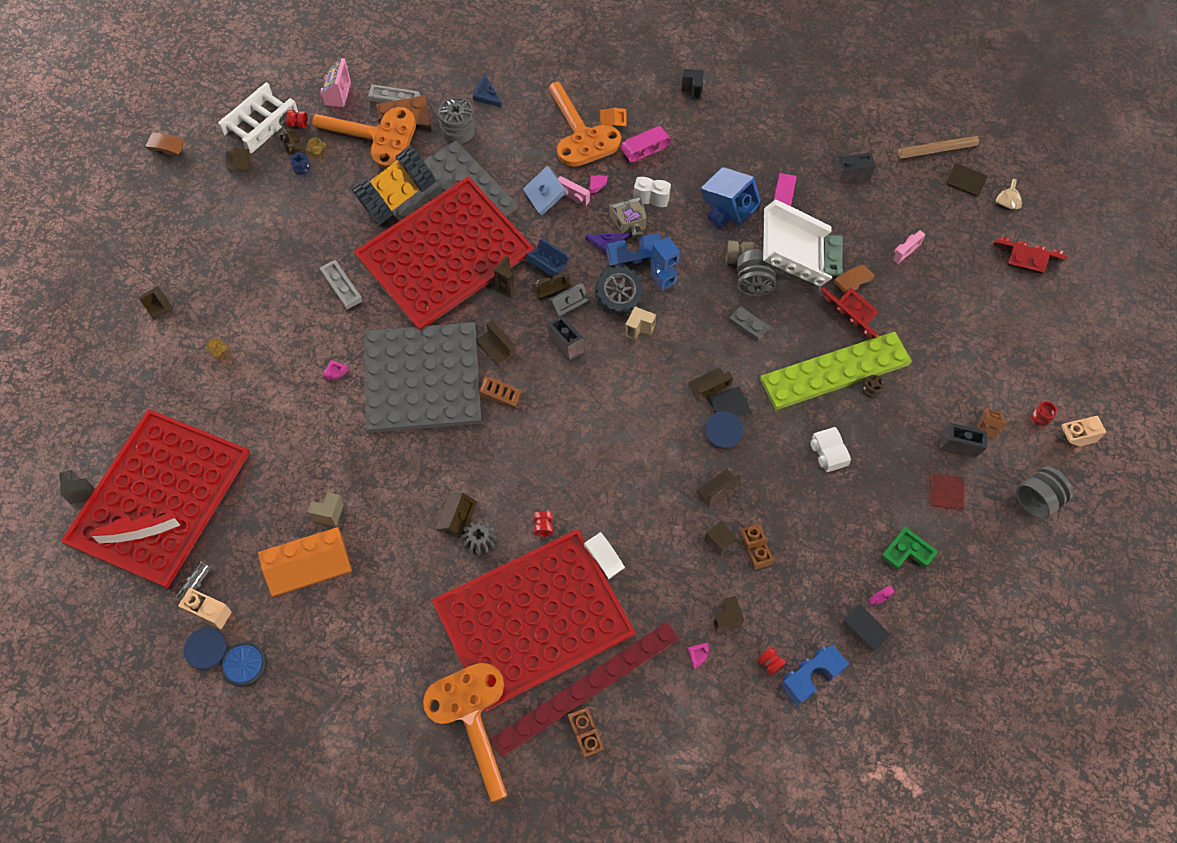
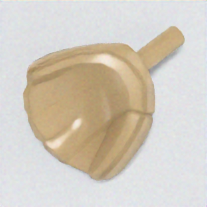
(1010, 197)

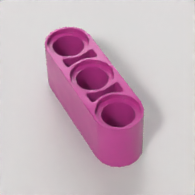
(645, 144)
(785, 188)

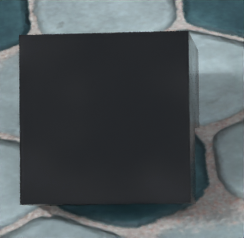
(693, 82)

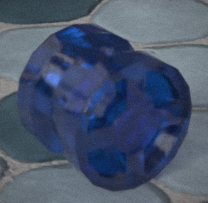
(299, 163)
(718, 216)

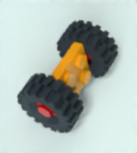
(394, 185)

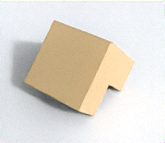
(638, 322)

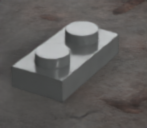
(569, 299)
(749, 323)

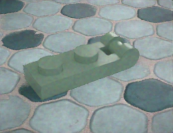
(833, 255)

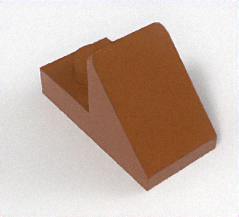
(992, 422)

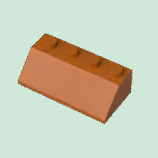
(304, 561)

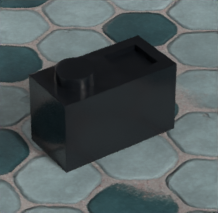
(854, 167)
(566, 337)
(963, 440)

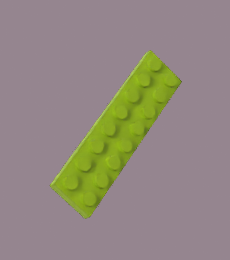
(835, 370)

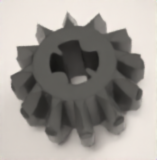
(487, 537)

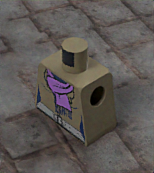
(629, 216)

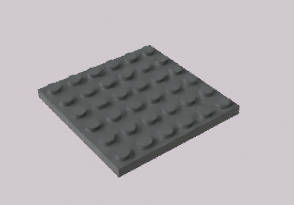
(450, 167)
(421, 377)

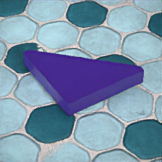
(600, 241)

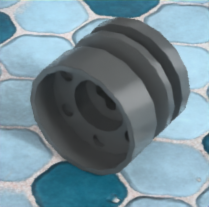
(456, 120)
(754, 274)
(1044, 492)

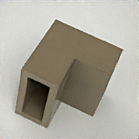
(327, 512)

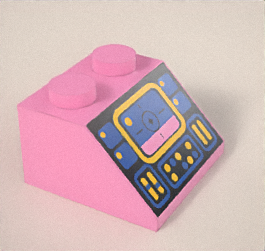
(336, 84)

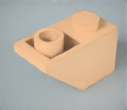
(1084, 431)
(205, 608)

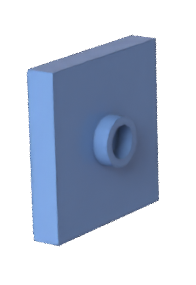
(544, 190)

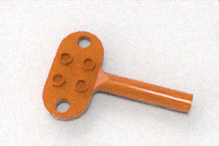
(388, 137)
(586, 143)
(464, 698)

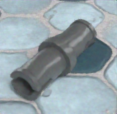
(194, 580)

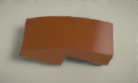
(166, 143)
(854, 278)
(756, 546)
(585, 732)

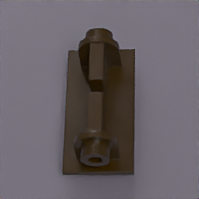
(291, 141)
(552, 285)

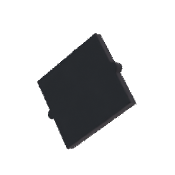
(731, 401)

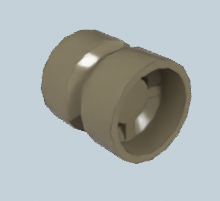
(735, 249)

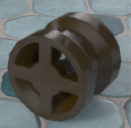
(871, 382)

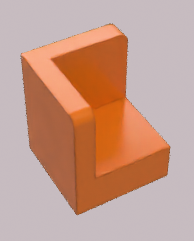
(613, 117)

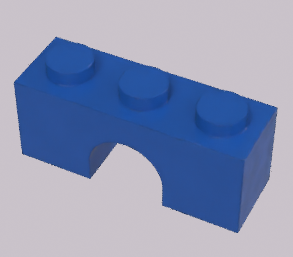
(619, 254)
(663, 259)
(799, 684)

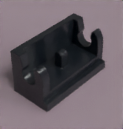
(867, 627)

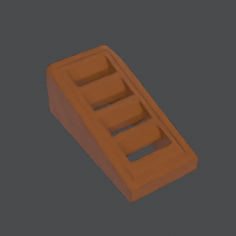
(495, 384)

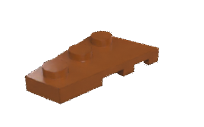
(416, 105)

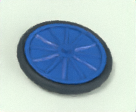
(243, 664)

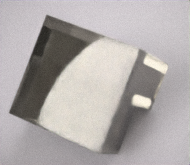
(73, 488)

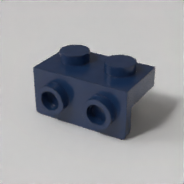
(548, 258)

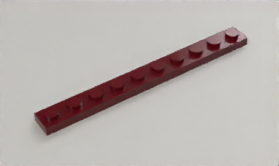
(584, 689)

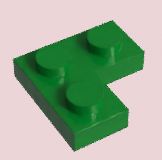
(909, 545)

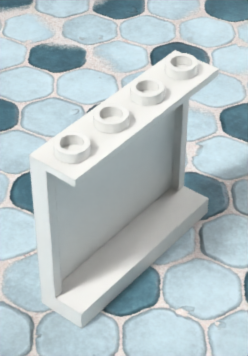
(795, 242)

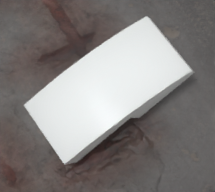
(604, 555)

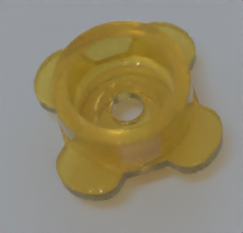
(315, 146)
(214, 343)

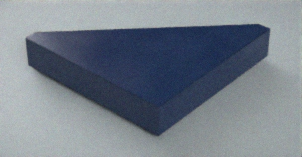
(485, 93)

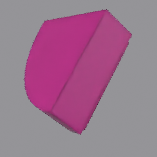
(597, 183)
(335, 370)
(882, 596)
(698, 654)

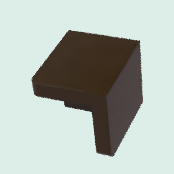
(237, 158)
(155, 302)
(720, 538)

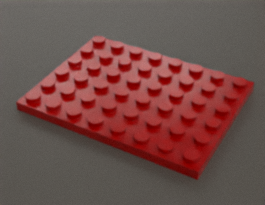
(442, 252)
(158, 472)
(535, 616)

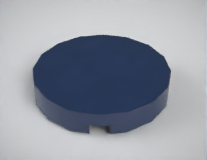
(724, 430)
(205, 648)

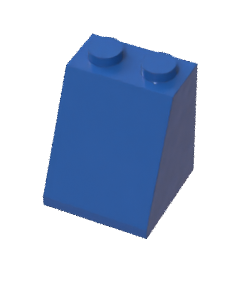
(732, 192)

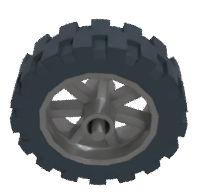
(625, 275)

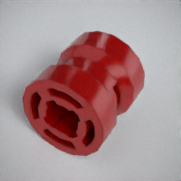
(297, 119)
(1044, 413)
(543, 523)
(772, 661)

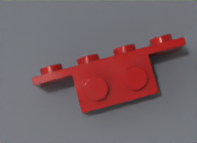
(1029, 257)
(855, 307)

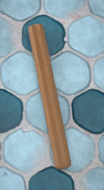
(938, 147)

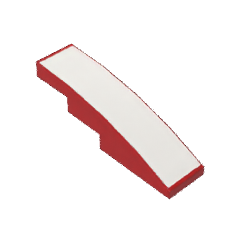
(129, 529)

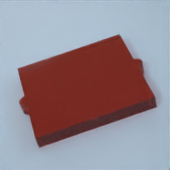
(947, 491)

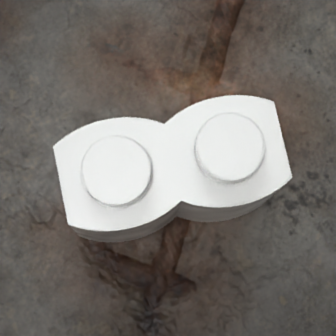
(652, 192)
(830, 449)

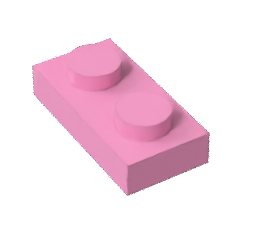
(575, 192)
(907, 248)

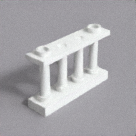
(263, 130)

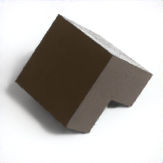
(730, 618)

